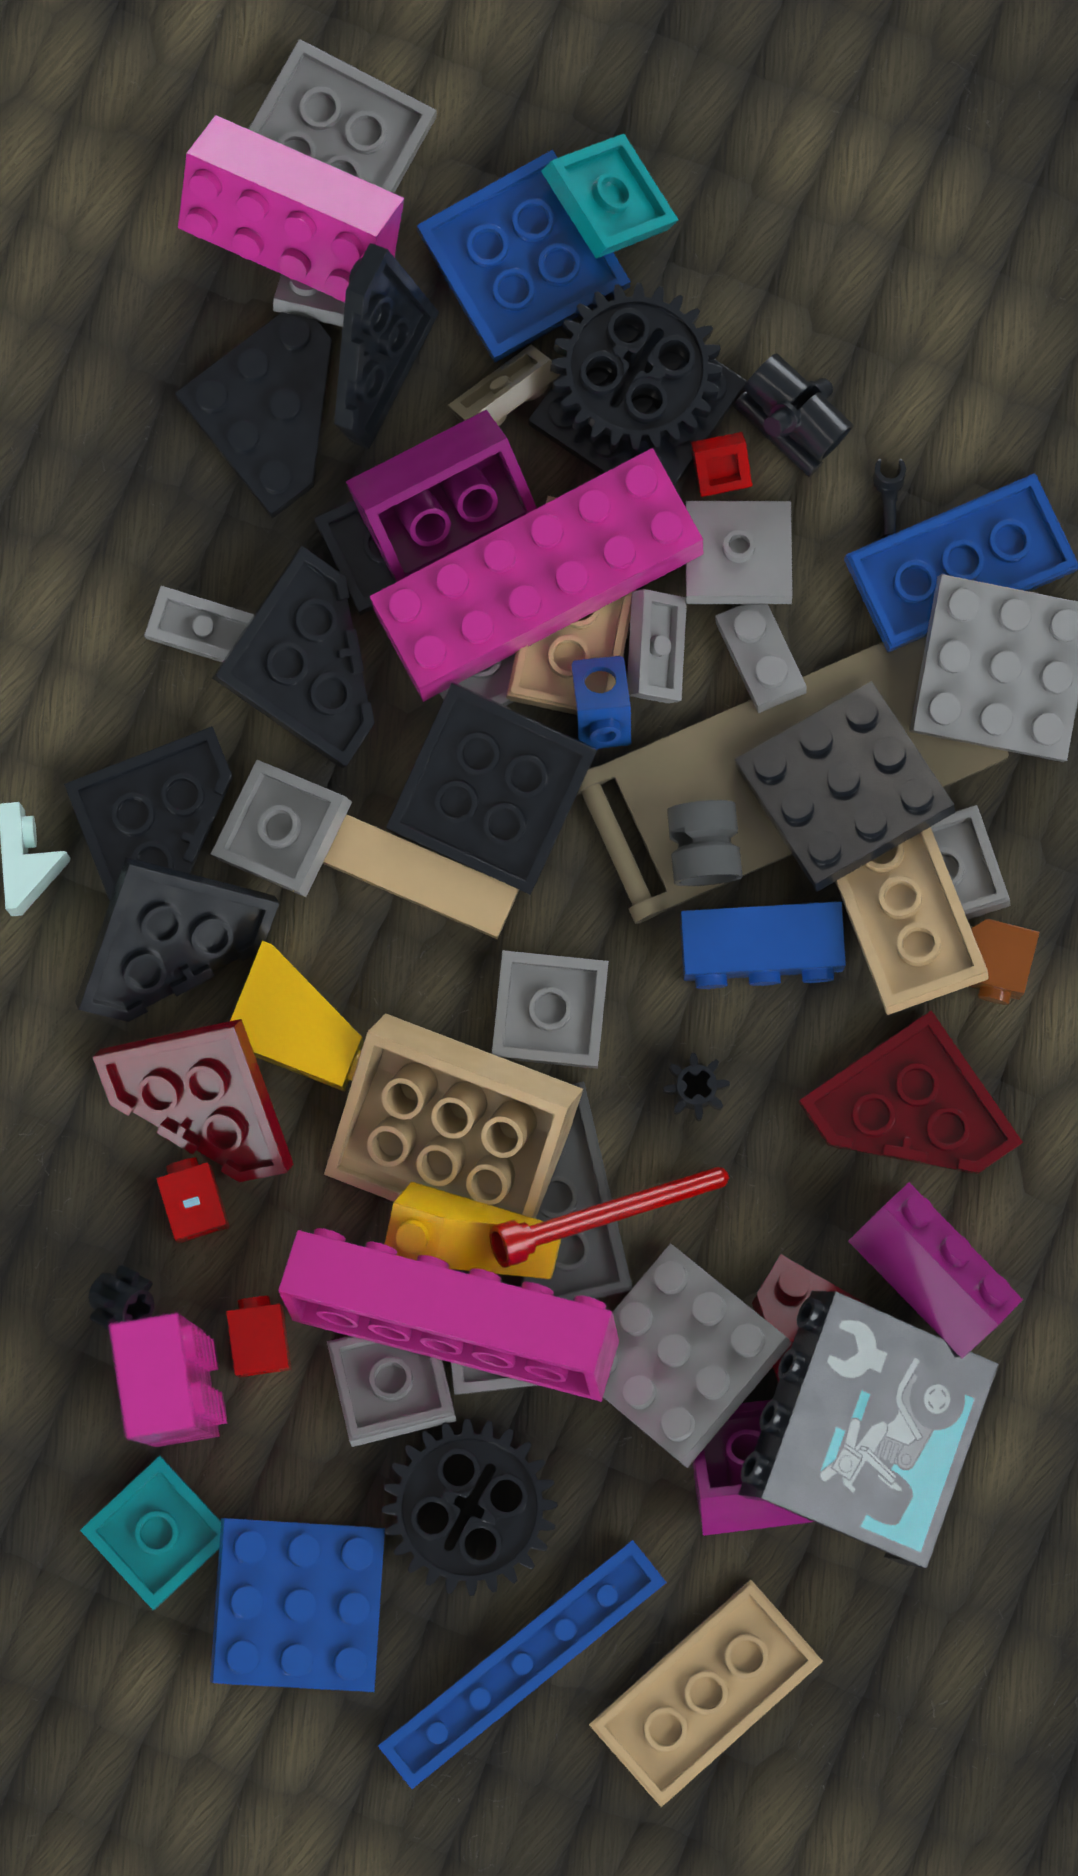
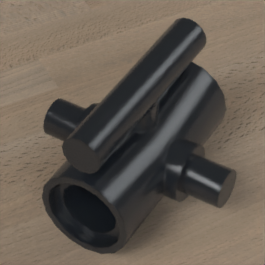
(793, 413)

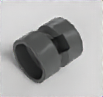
(704, 843)

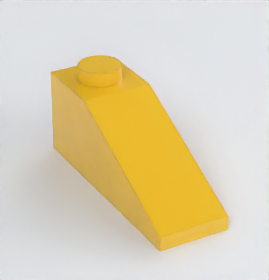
(458, 1232)

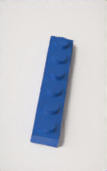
(522, 1664)

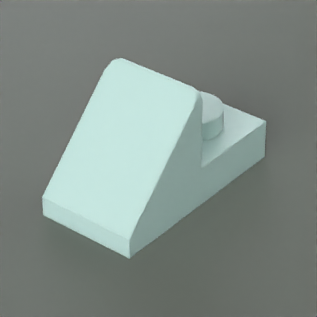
(24, 873)

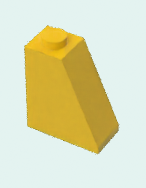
(295, 1023)

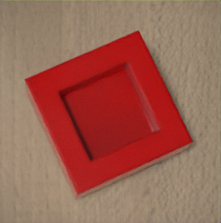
(721, 464)

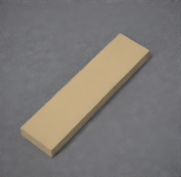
(421, 876)

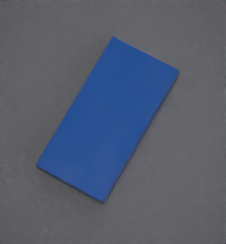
(995, 539)

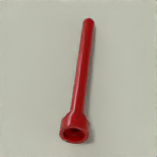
(514, 1241)

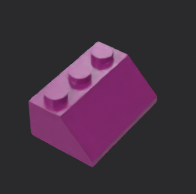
(441, 495)
(935, 1270)
(719, 1478)

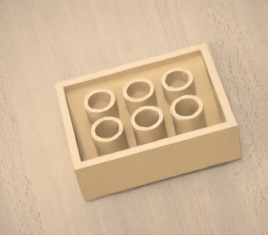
(450, 1120)

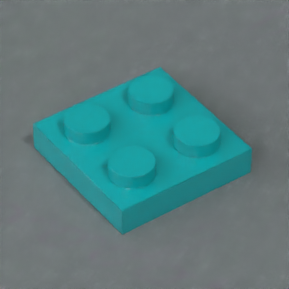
(609, 195)
(155, 1532)

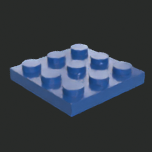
(517, 259)
(297, 1605)

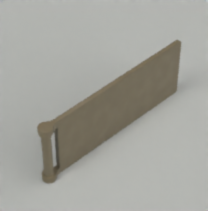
(702, 767)

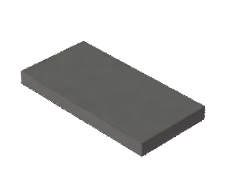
(594, 1259)

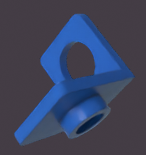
(605, 716)

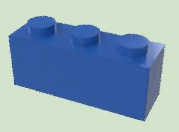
(762, 944)

